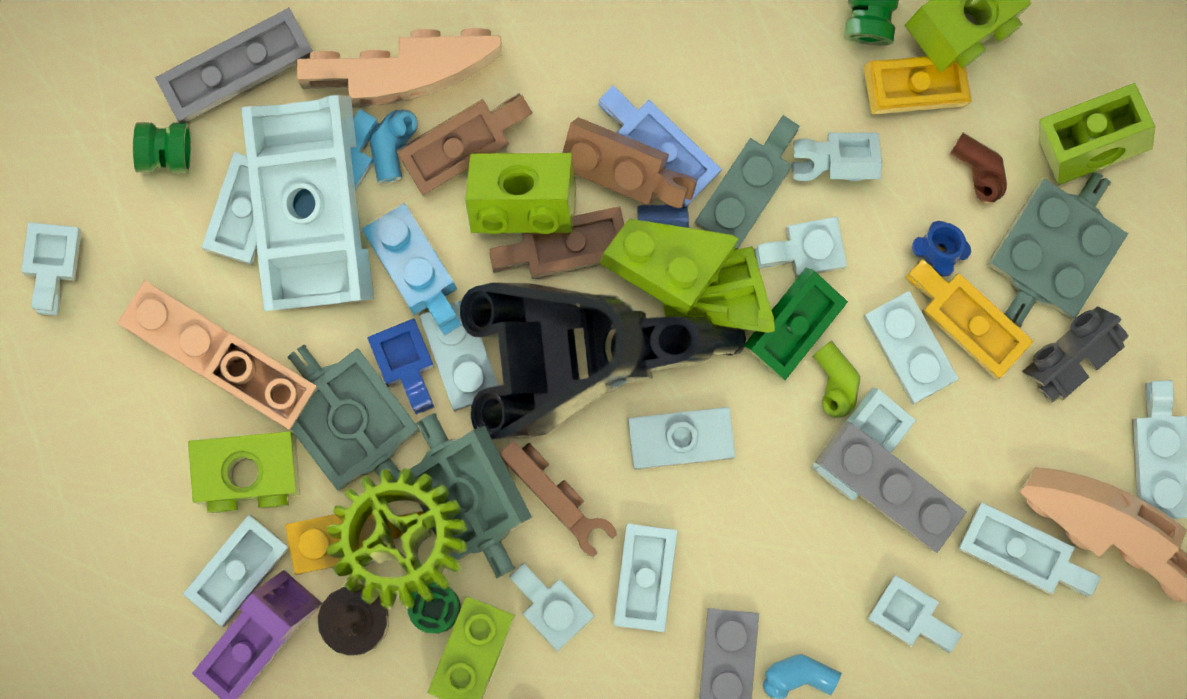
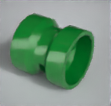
(871, 22)
(161, 147)
(439, 612)

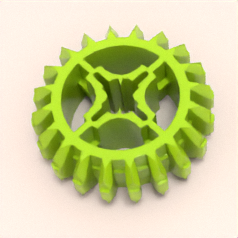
(375, 548)

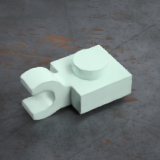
(844, 155)
(809, 245)
(49, 256)
(554, 610)
(908, 612)

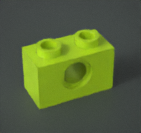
(951, 38)
(1096, 133)
(520, 193)
(215, 459)
(471, 651)

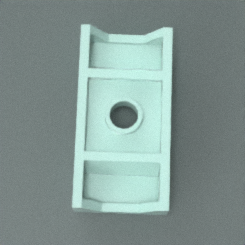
(315, 256)

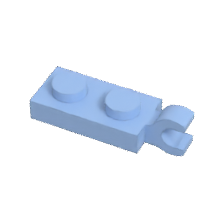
(656, 130)

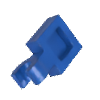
(402, 359)

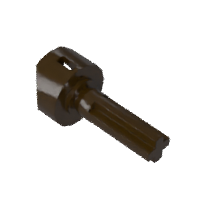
(352, 624)

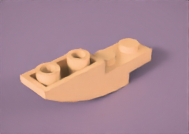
(423, 67)
(217, 355)
(1105, 515)

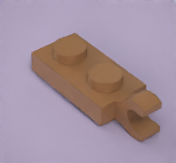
(447, 147)
(625, 165)
(562, 251)
(559, 499)

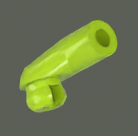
(842, 381)

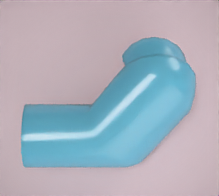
(386, 139)
(796, 672)

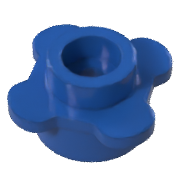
(950, 239)

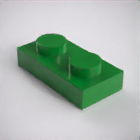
(798, 321)

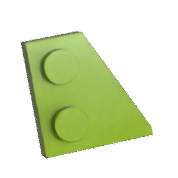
(668, 260)
(734, 296)

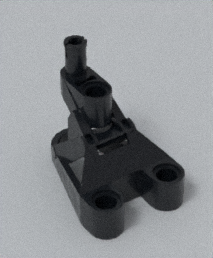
(541, 356)

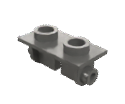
(1091, 336)

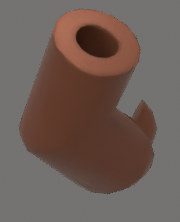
(986, 166)

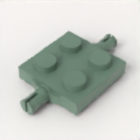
(1057, 249)
(350, 419)
(479, 484)

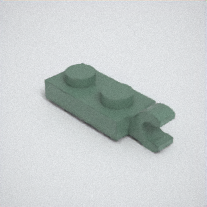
(749, 184)

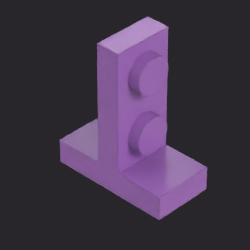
(256, 636)

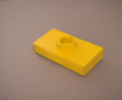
(915, 85)

